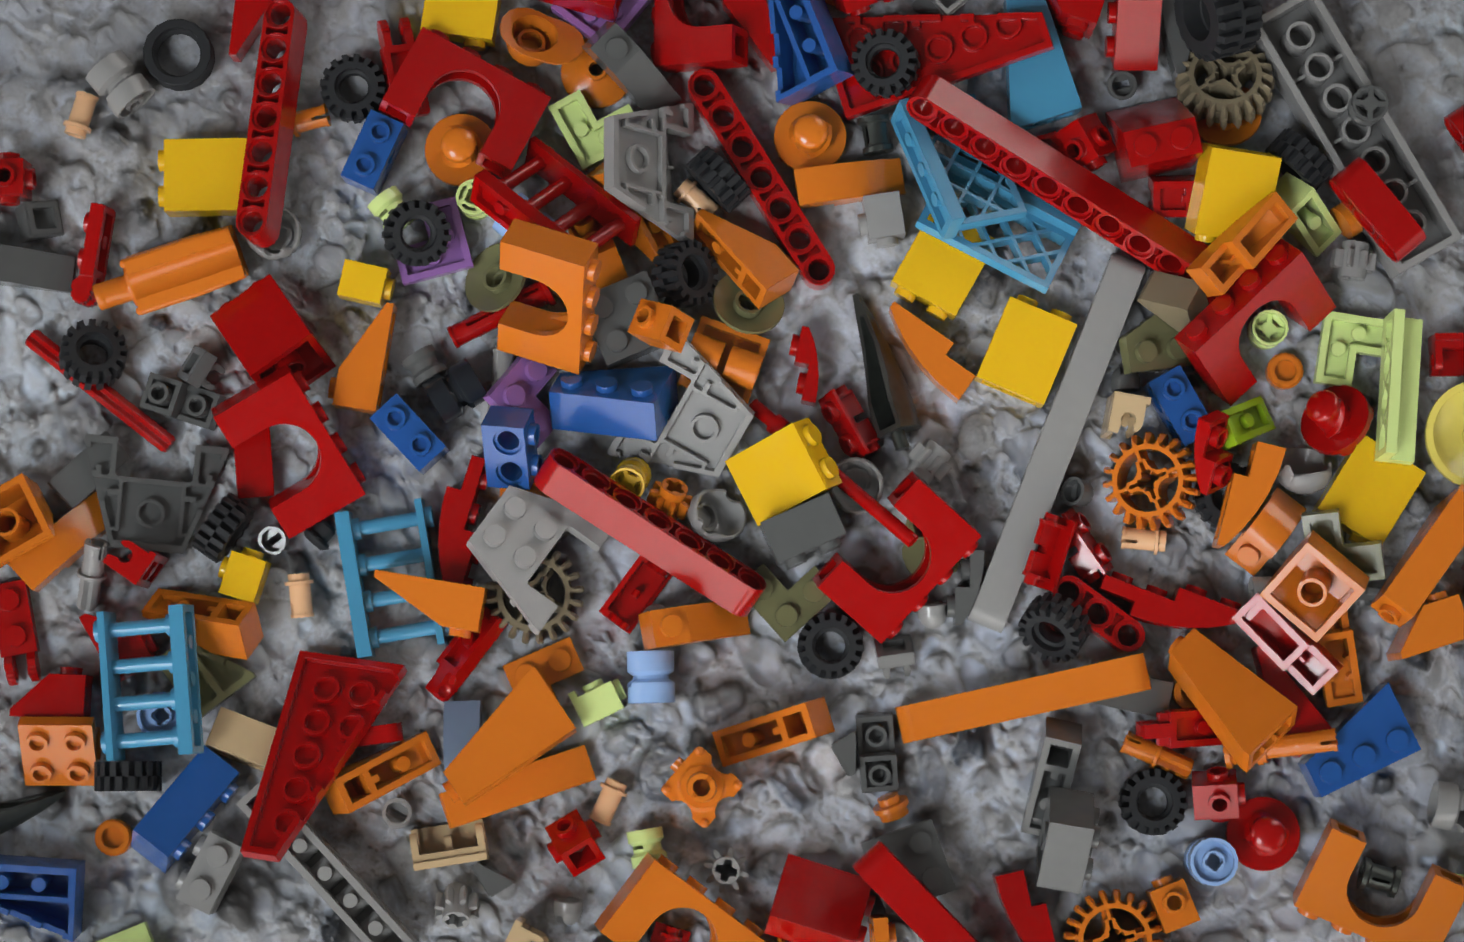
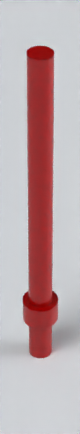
(853, 490)

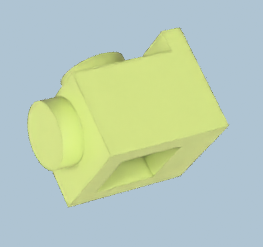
(598, 701)

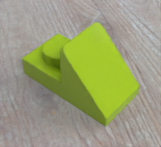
(1247, 422)

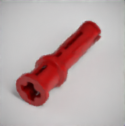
(535, 295)

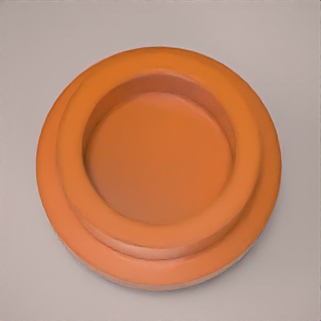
(891, 807)

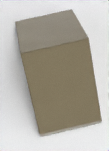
(1173, 298)

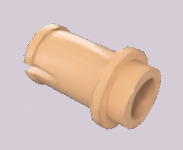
(81, 115)
(695, 198)
(1143, 539)
(300, 595)
(608, 801)

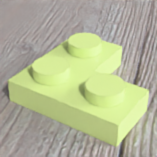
(581, 128)
(1340, 341)

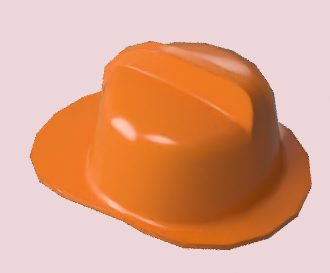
(539, 39)

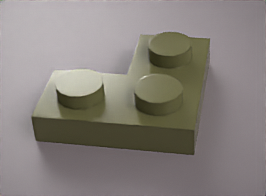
(1365, 555)
(789, 609)

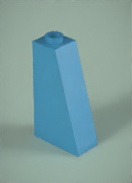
(1042, 85)

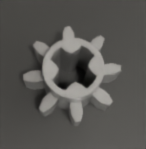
(1353, 260)
(929, 461)
(720, 861)
(457, 905)

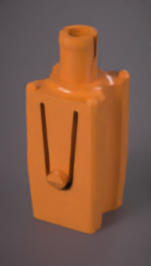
(175, 271)
(700, 785)

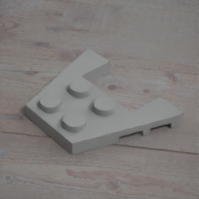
(638, 164)
(703, 425)
(518, 539)

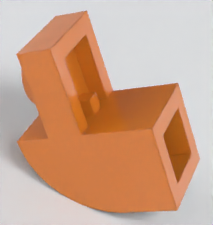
(1266, 532)

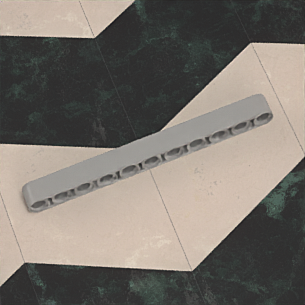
(1057, 440)

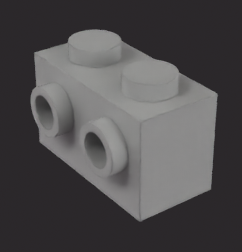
(211, 872)

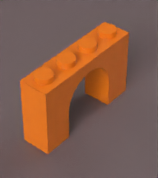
(571, 270)
(657, 889)
(1324, 894)

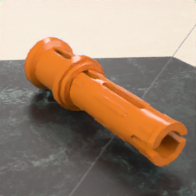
(1295, 745)

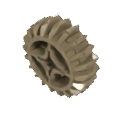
(1222, 95)
(562, 611)

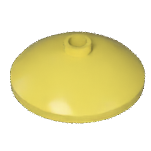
(1446, 434)

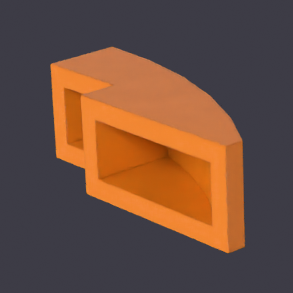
(847, 182)
(1242, 245)
(930, 352)
(1248, 491)
(61, 551)

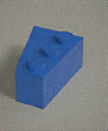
(806, 50)
(615, 401)
(1367, 741)
(184, 809)
(44, 892)

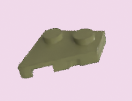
(1151, 348)

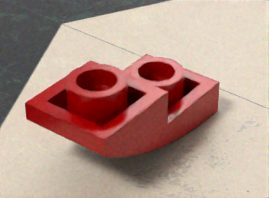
(806, 356)
(1211, 461)
(254, 466)

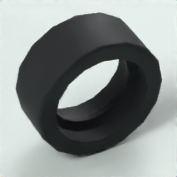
(166, 30)

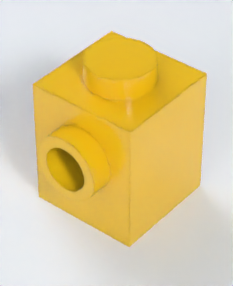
(365, 284)
(244, 575)

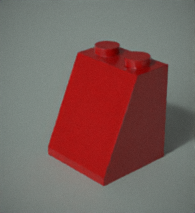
(1153, 139)
(270, 333)

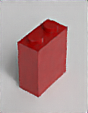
(819, 904)

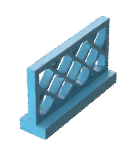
(936, 187)
(1040, 222)

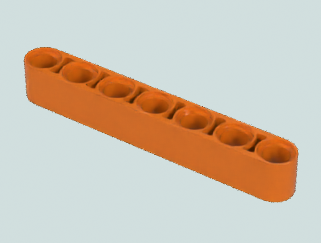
(1023, 698)

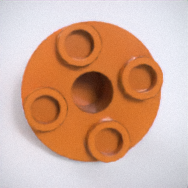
(809, 135)
(454, 147)

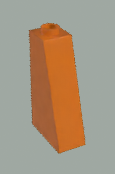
(1423, 561)
(1231, 698)
(511, 738)

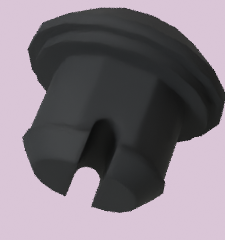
(320, 534)

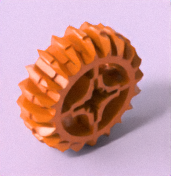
(1158, 495)
(1104, 906)

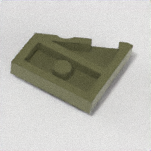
(217, 679)

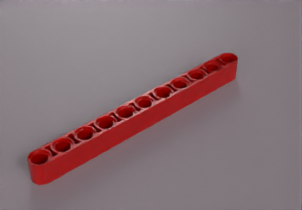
(1053, 177)

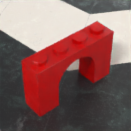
(688, 48)
(438, 61)
(1214, 334)
(283, 400)
(884, 606)

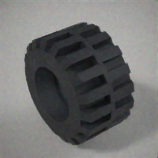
(1219, 26)

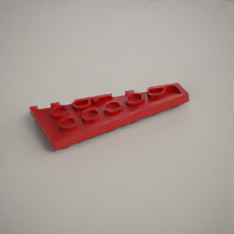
(946, 45)
(319, 728)

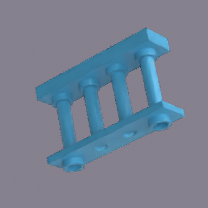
(357, 566)
(183, 698)

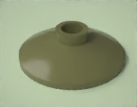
(490, 287)
(729, 304)

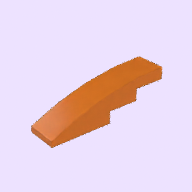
(1345, 685)
(527, 785)

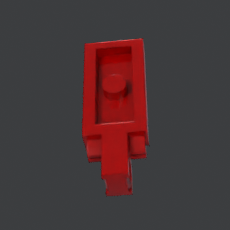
(462, 657)
(1178, 729)

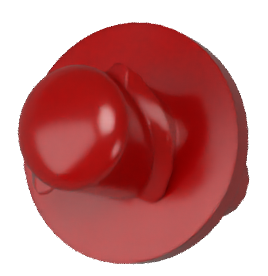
(1336, 420)
(1264, 833)

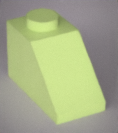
(1315, 224)

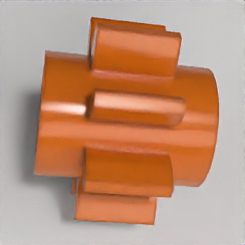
(670, 497)

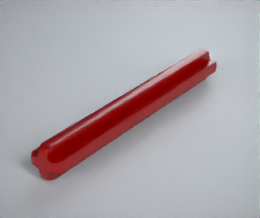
(107, 397)

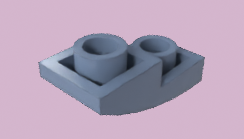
(460, 724)

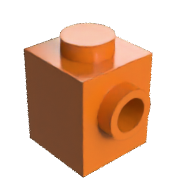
(661, 325)
(1172, 903)

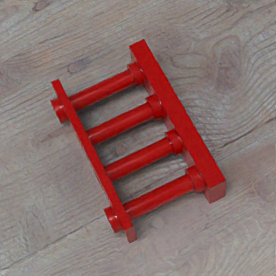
(504, 205)

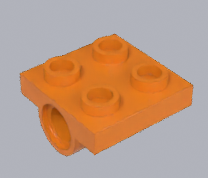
(731, 354)
(59, 750)

